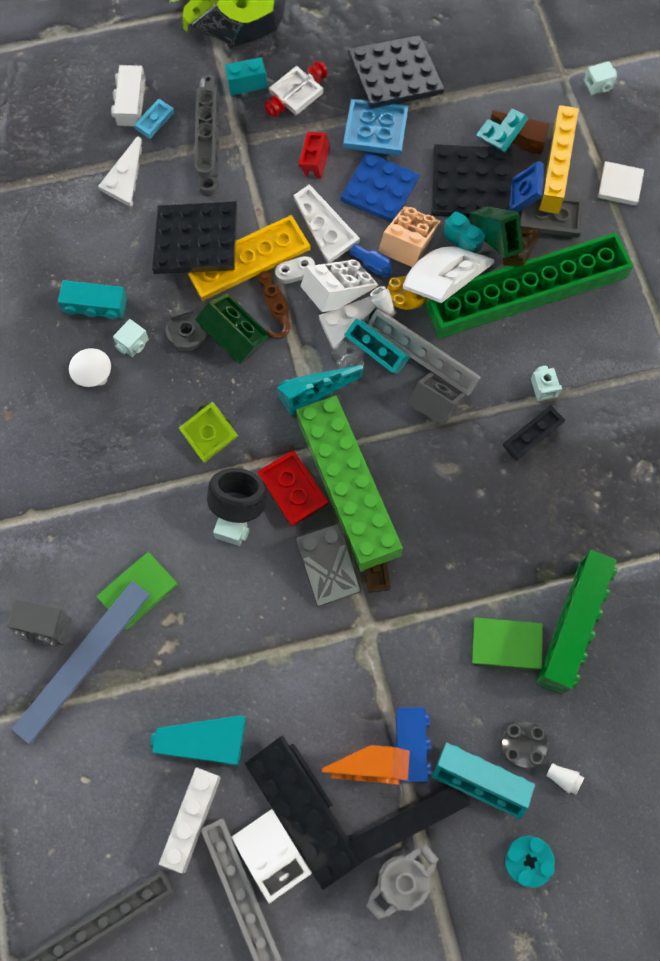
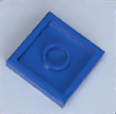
(527, 187)

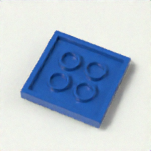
(379, 187)

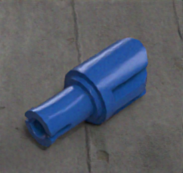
(372, 260)

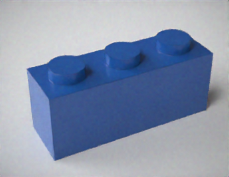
(411, 736)

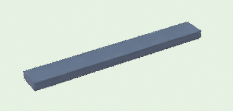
(80, 663)

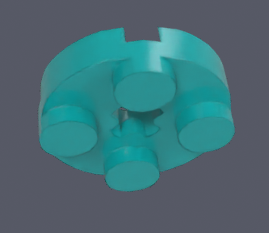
(524, 875)

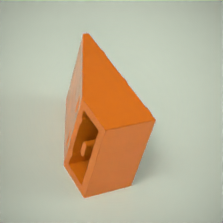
(372, 765)

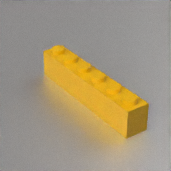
(559, 159)

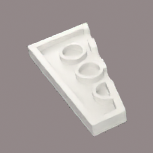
(326, 226)

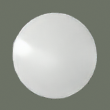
(90, 368)

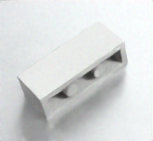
(128, 95)

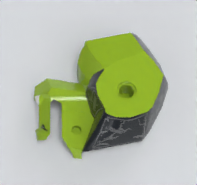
(234, 20)

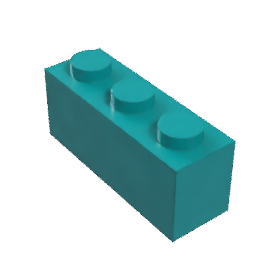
(92, 299)
(377, 346)

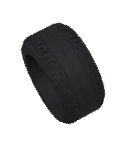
(232, 508)

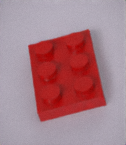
(292, 488)

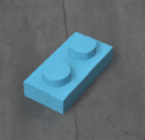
(154, 118)

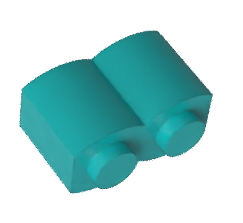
(463, 234)

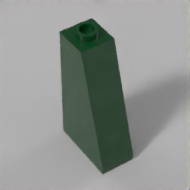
(500, 229)

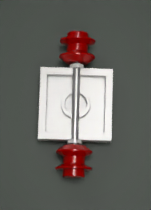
(296, 90)

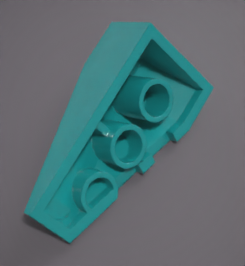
(313, 387)

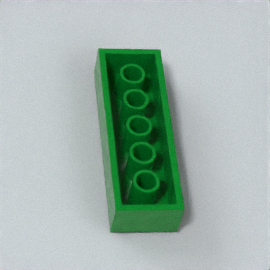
(577, 623)

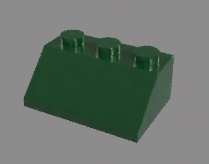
(232, 327)

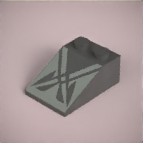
(327, 565)

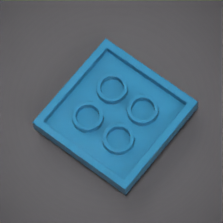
(376, 128)

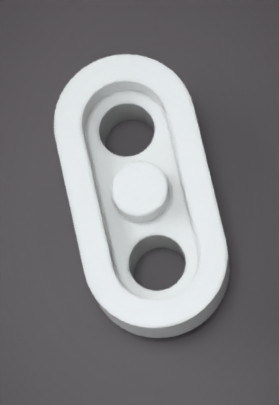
(295, 270)

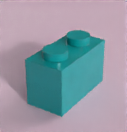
(245, 76)

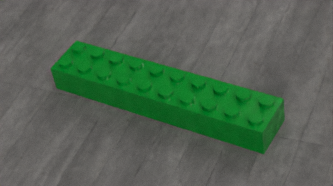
(531, 286)

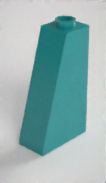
(206, 740)

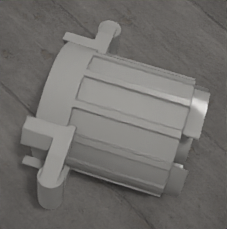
(403, 883)

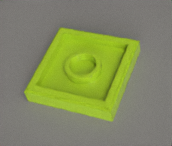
(208, 432)

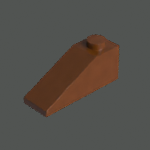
(531, 136)

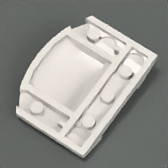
(445, 272)

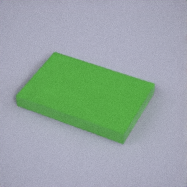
(146, 574)
(507, 643)

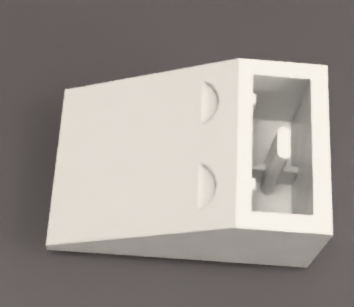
(336, 284)
(271, 856)

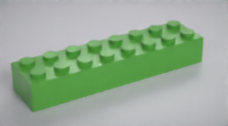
(349, 483)

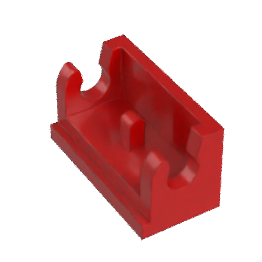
(314, 154)

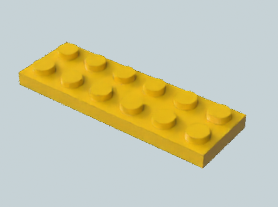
(253, 255)

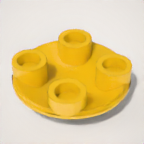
(403, 298)

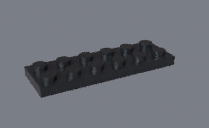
(303, 813)

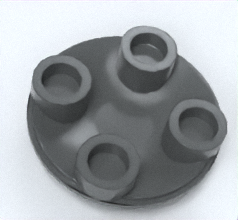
(524, 744)

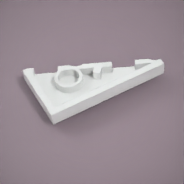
(121, 178)
(338, 321)

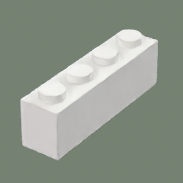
(190, 821)

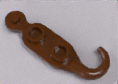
(275, 303)

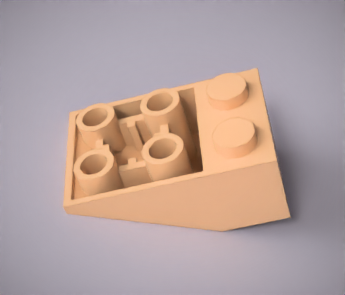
(408, 236)

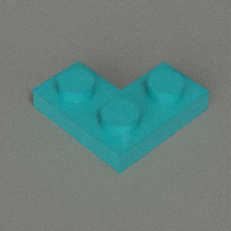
(502, 135)

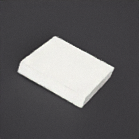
(620, 183)

